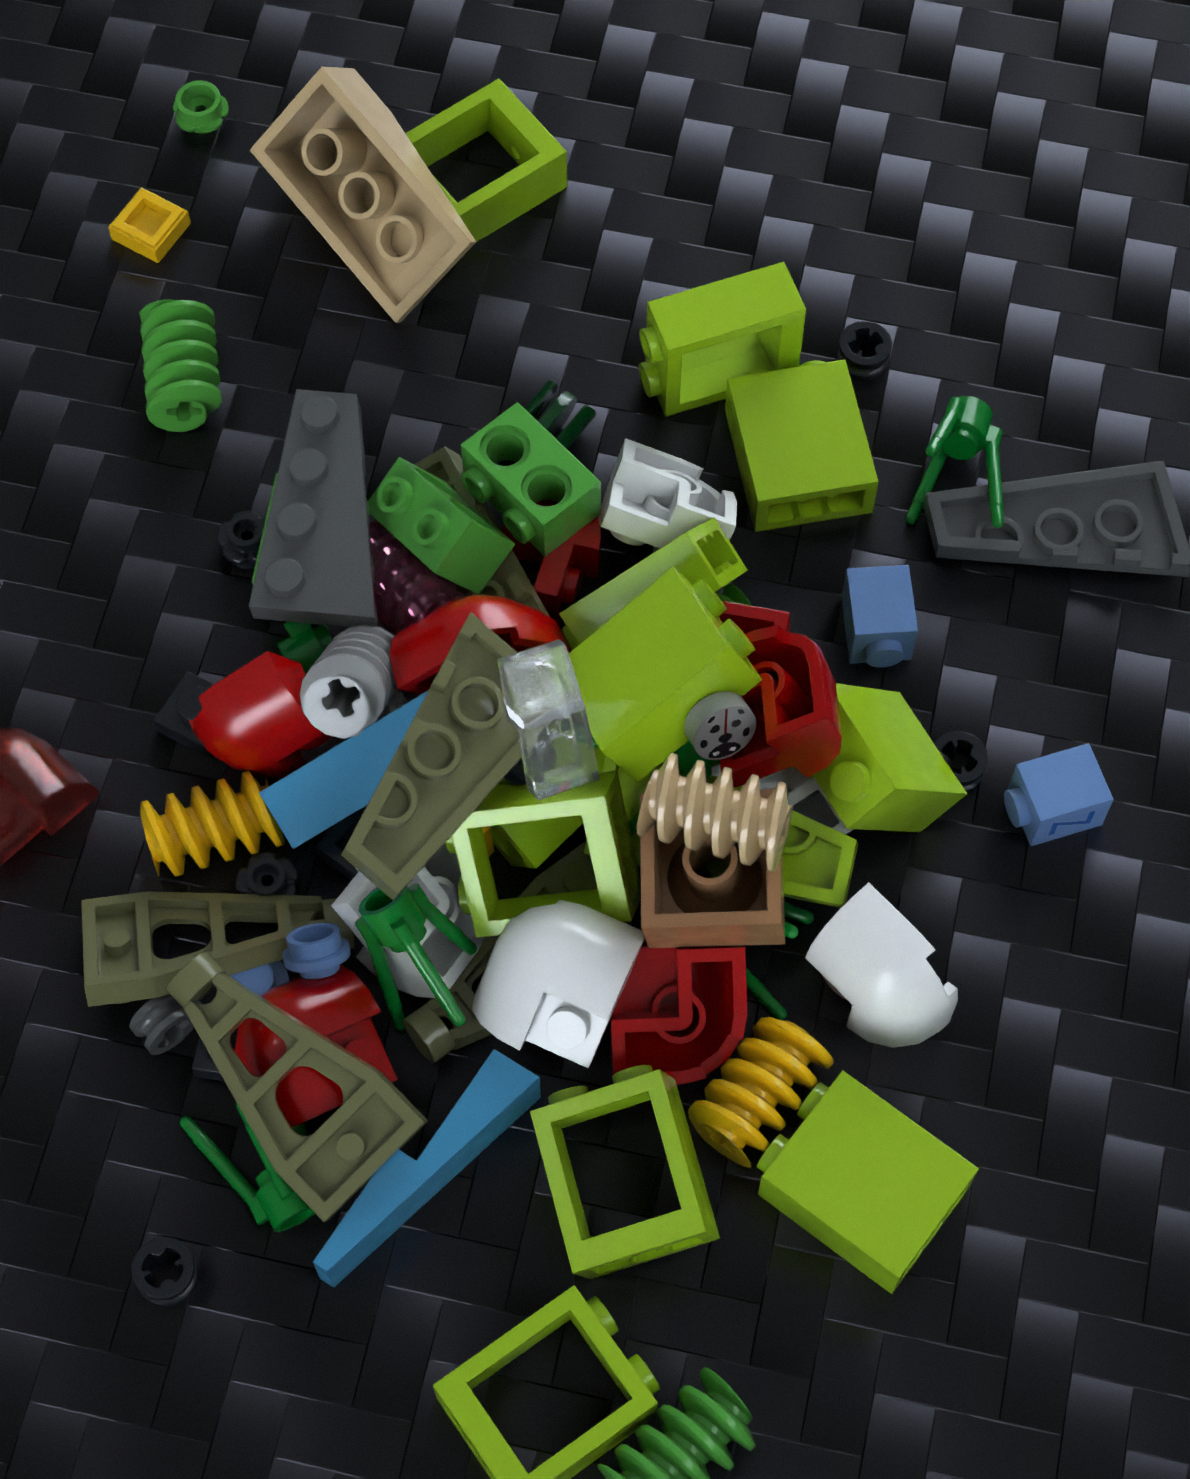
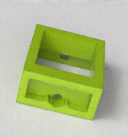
(539, 156)
(718, 334)
(607, 839)
(640, 1241)
(596, 1327)

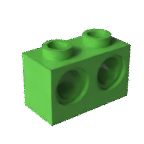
(541, 473)
(439, 526)

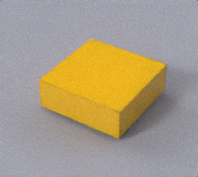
(149, 225)

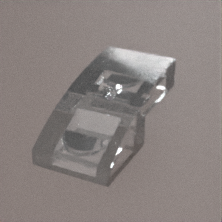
(550, 719)

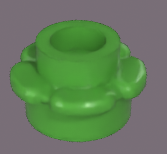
(199, 107)

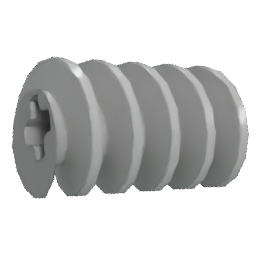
(349, 682)

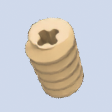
(716, 811)

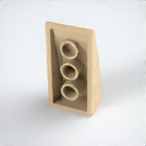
(364, 188)

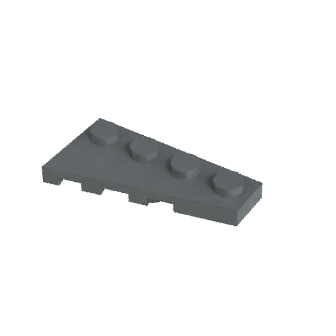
(1071, 520)
(317, 531)

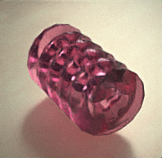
(403, 583)

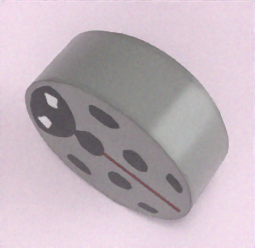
(720, 725)

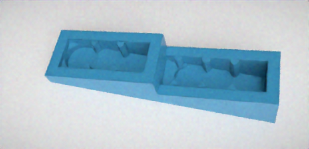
(338, 779)
(403, 1185)

